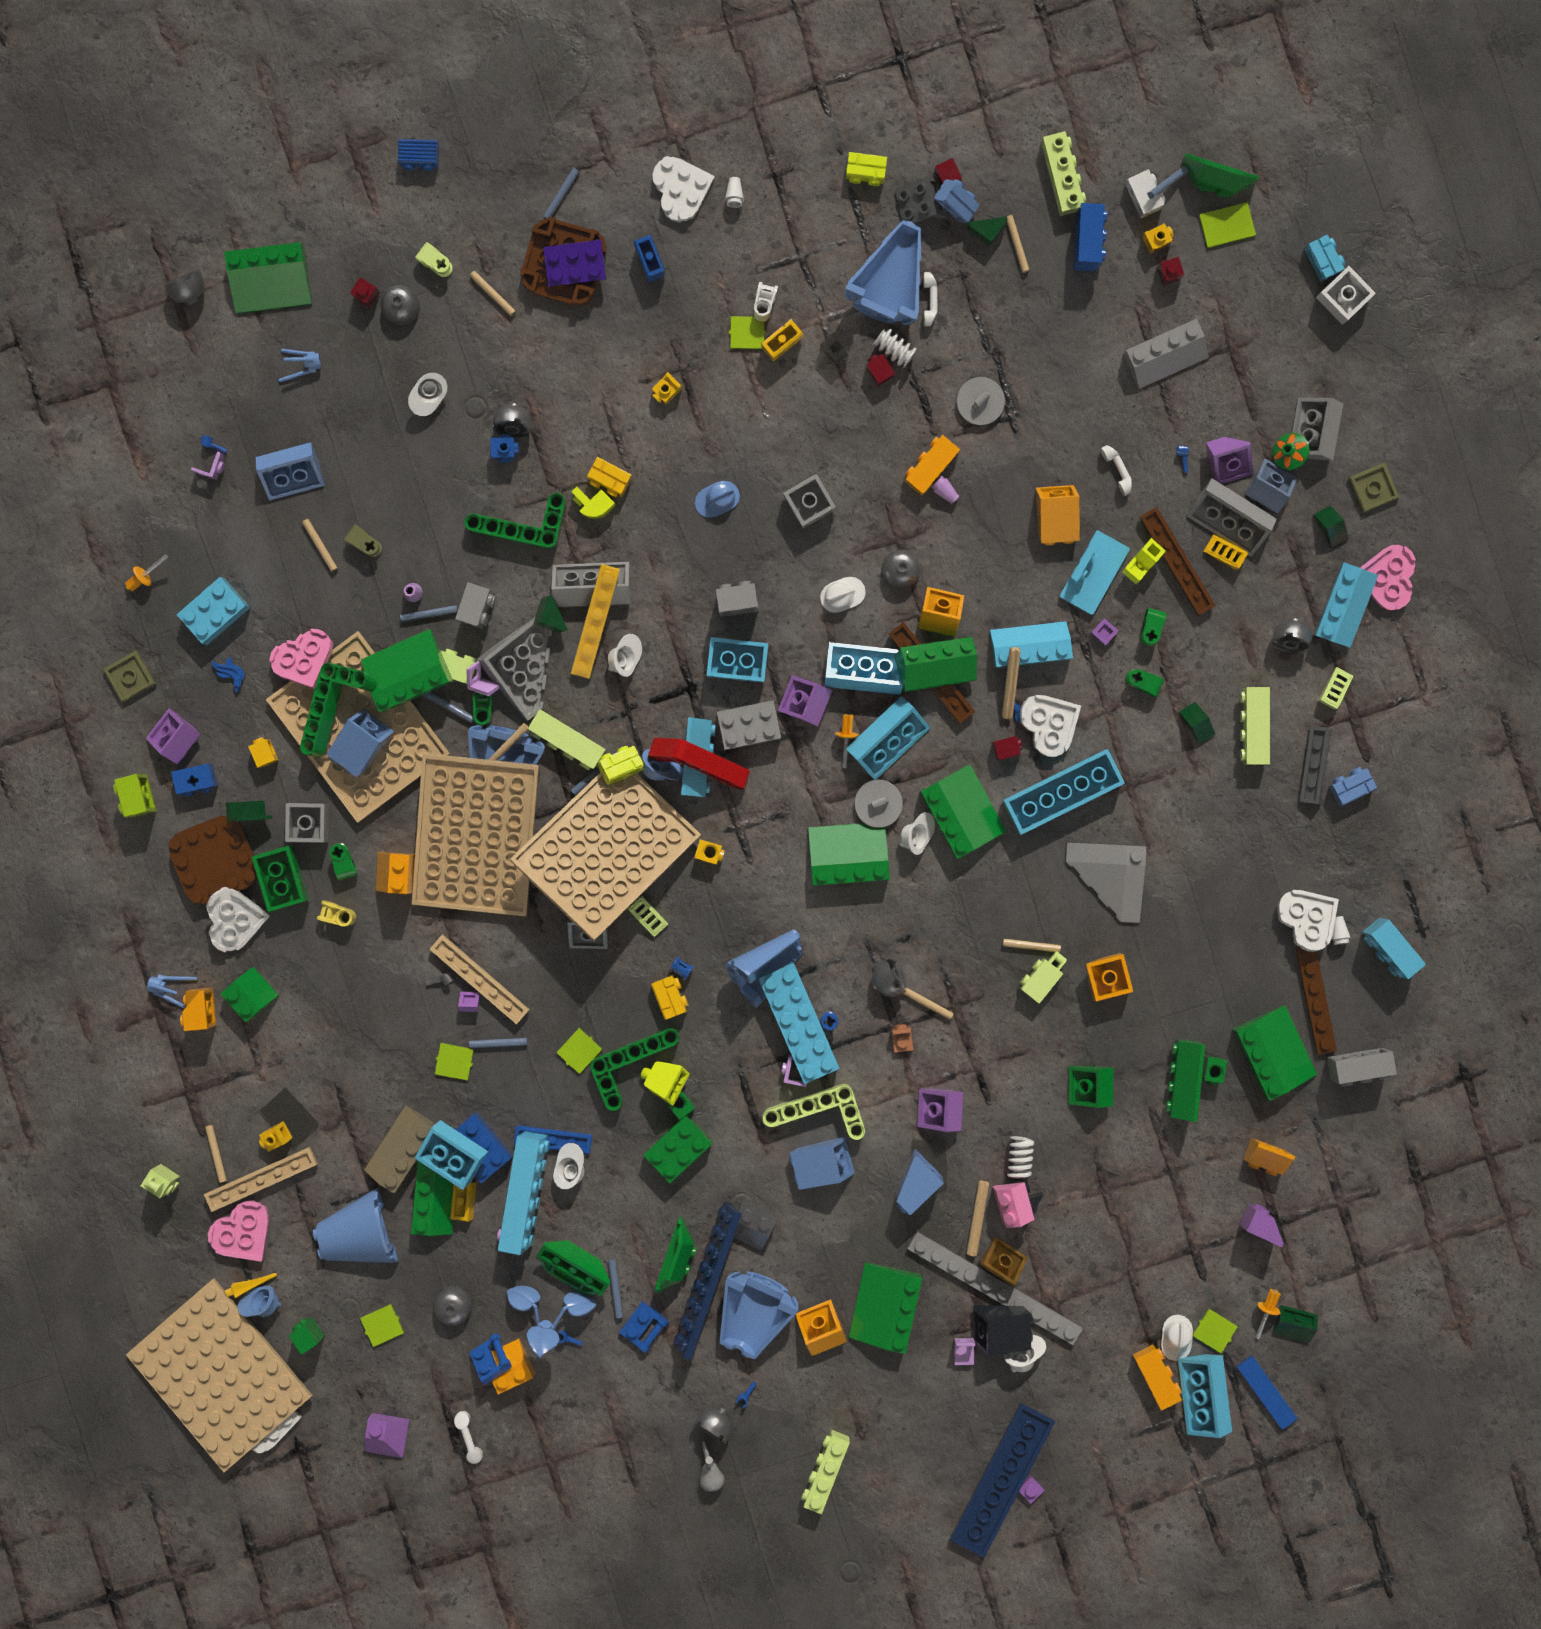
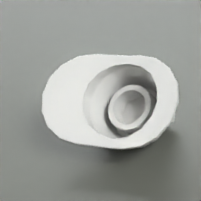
(427, 394)
(842, 594)
(625, 655)
(917, 835)
(569, 1166)
(1176, 1337)
(1024, 1360)

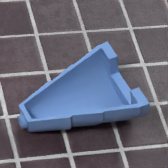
(890, 278)

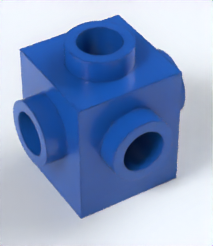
(499, 444)

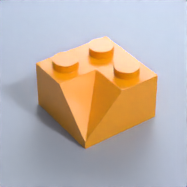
(1108, 977)
(199, 1010)

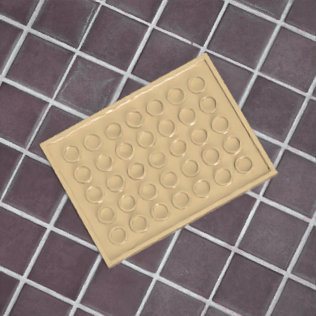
(396, 763)
(468, 829)
(605, 850)
(219, 1375)

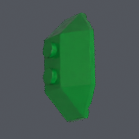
(1217, 177)
(677, 1257)
(574, 1267)

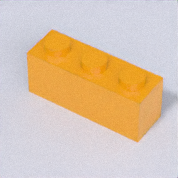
(931, 464)
(1158, 1377)

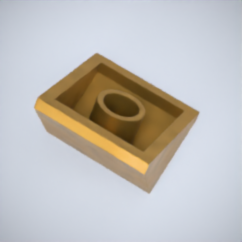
(1003, 1261)

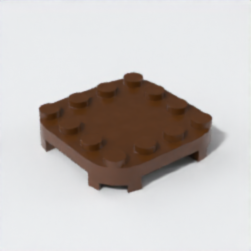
(534, 273)
(212, 858)

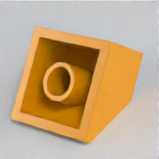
(941, 611)
(1268, 1157)
(821, 1327)
(519, 1372)

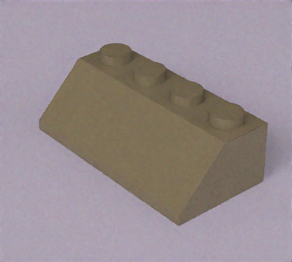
(399, 1149)

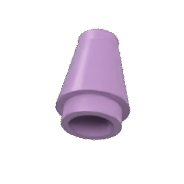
(944, 489)
(417, 592)

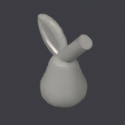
(711, 1477)

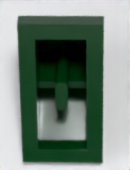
(987, 229)
(1332, 526)
(549, 615)
(1197, 722)

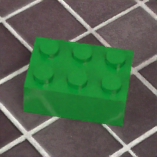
(280, 878)
(678, 1148)

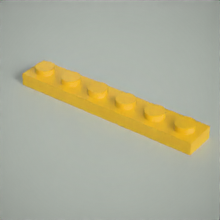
(595, 621)

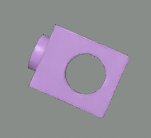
(217, 467)
(477, 683)
(785, 1071)
(964, 1351)

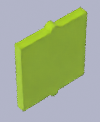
(746, 333)
(579, 1050)
(454, 1061)
(382, 1325)
(1214, 1330)

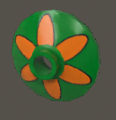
(1297, 455)

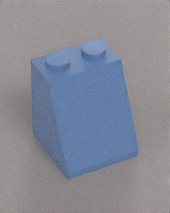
(359, 742)
(822, 1163)
(917, 1183)

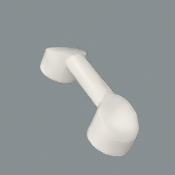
(929, 282)
(1109, 454)
(461, 1422)

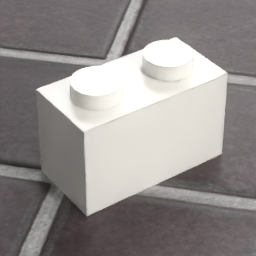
(1138, 187)

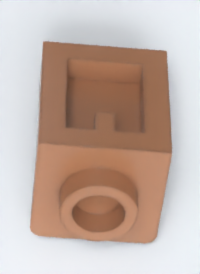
(902, 1038)

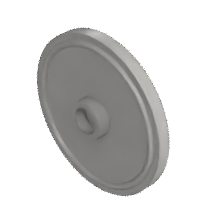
(980, 401)
(878, 803)

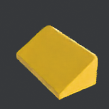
(463, 1202)

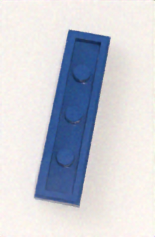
(559, 1138)
(1267, 1392)

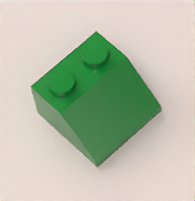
(249, 994)
(1091, 1086)

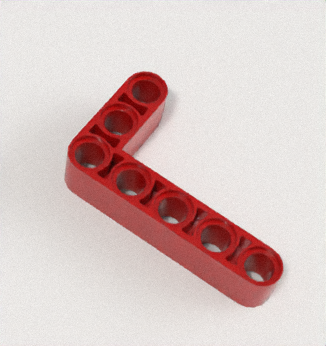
(700, 760)

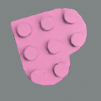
(1394, 568)
(303, 658)
(242, 1233)

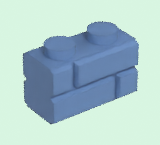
(957, 201)
(1353, 786)

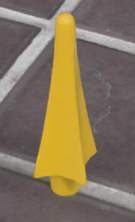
(241, 1287)

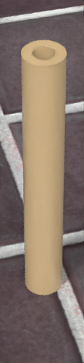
(1017, 244)
(492, 293)
(319, 544)
(509, 743)
(1031, 945)
(927, 1003)
(215, 1153)

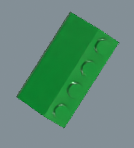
(937, 664)
(1186, 1079)
(432, 1203)

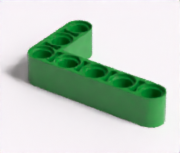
(521, 529)
(325, 704)
(627, 1058)

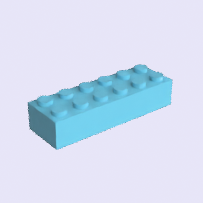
(1063, 791)
(798, 1022)
(523, 1192)

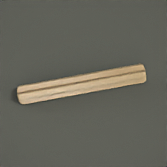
(1011, 683)
(977, 1219)

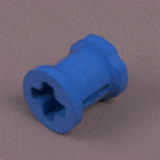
(681, 968)
(824, 1018)

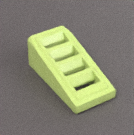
(1323, 697)
(638, 903)

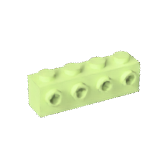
(1062, 172)
(1255, 726)
(567, 739)
(826, 1471)

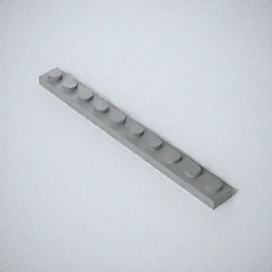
(993, 1287)

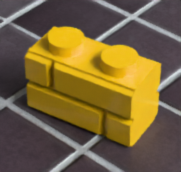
(782, 340)
(609, 477)
(669, 996)

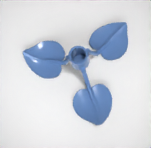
(542, 1336)

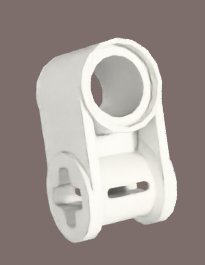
(765, 298)

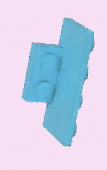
(1094, 572)

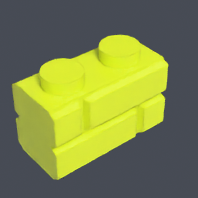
(866, 168)
(620, 765)

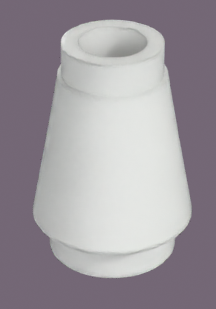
(734, 193)
(1340, 932)

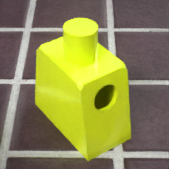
(665, 1080)

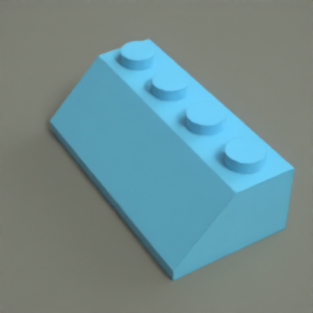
(1346, 604)
(1036, 642)
(862, 669)
(698, 733)
(888, 738)
(1205, 1395)

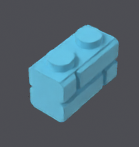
(1325, 258)

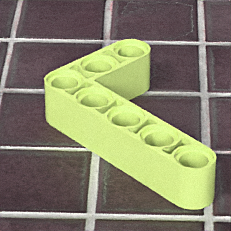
(818, 1106)

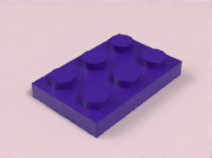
(574, 263)

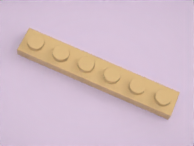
(479, 979)
(260, 1179)

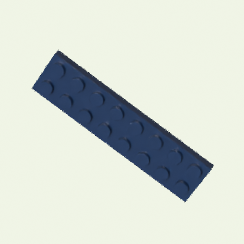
(707, 1280)
(1002, 1480)

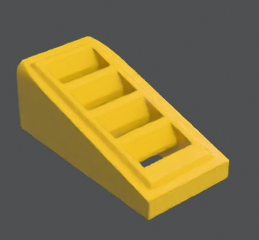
(1229, 562)

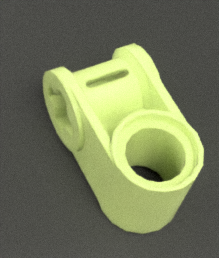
(432, 259)

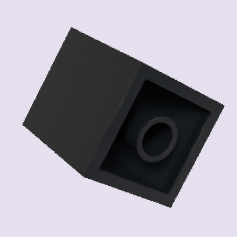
(1002, 1329)

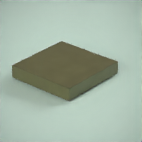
(1373, 487)
(129, 676)

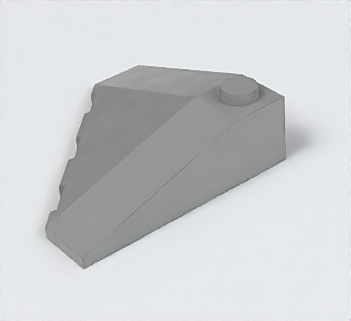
(519, 667)
(1113, 873)

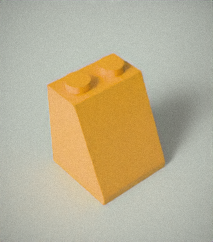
(1058, 514)
(395, 872)

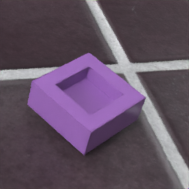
(1104, 631)
(469, 1001)
(1031, 1489)

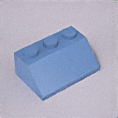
(289, 471)

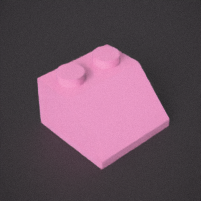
(1013, 1204)

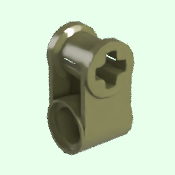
(361, 540)

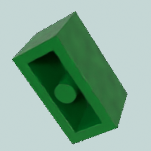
(306, 1335)

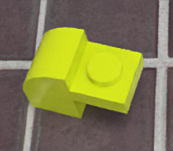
(595, 508)
(1143, 561)

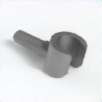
(445, 978)

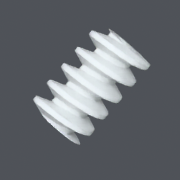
(894, 347)
(1021, 1157)

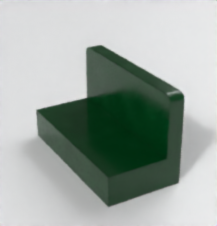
(246, 811)
(1296, 1324)

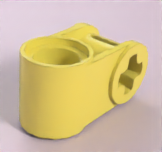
(333, 913)

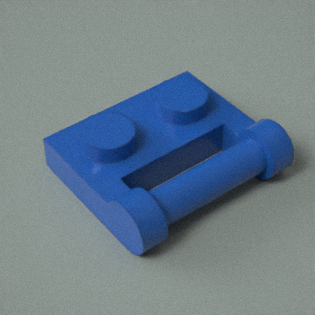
(639, 1322)
(485, 1362)

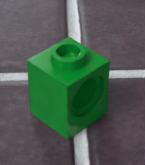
(1210, 1062)
(680, 1112)

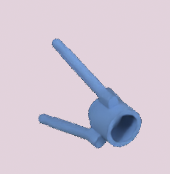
(310, 360)
(158, 987)

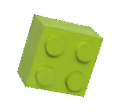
(134, 795)

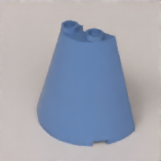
(487, 741)
(768, 956)
(356, 1233)
(754, 1312)

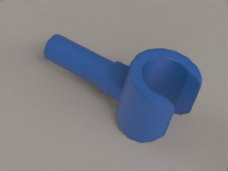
(207, 442)
(1183, 451)
(567, 1338)
(744, 1396)

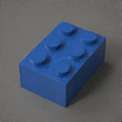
(1090, 237)
(479, 1132)

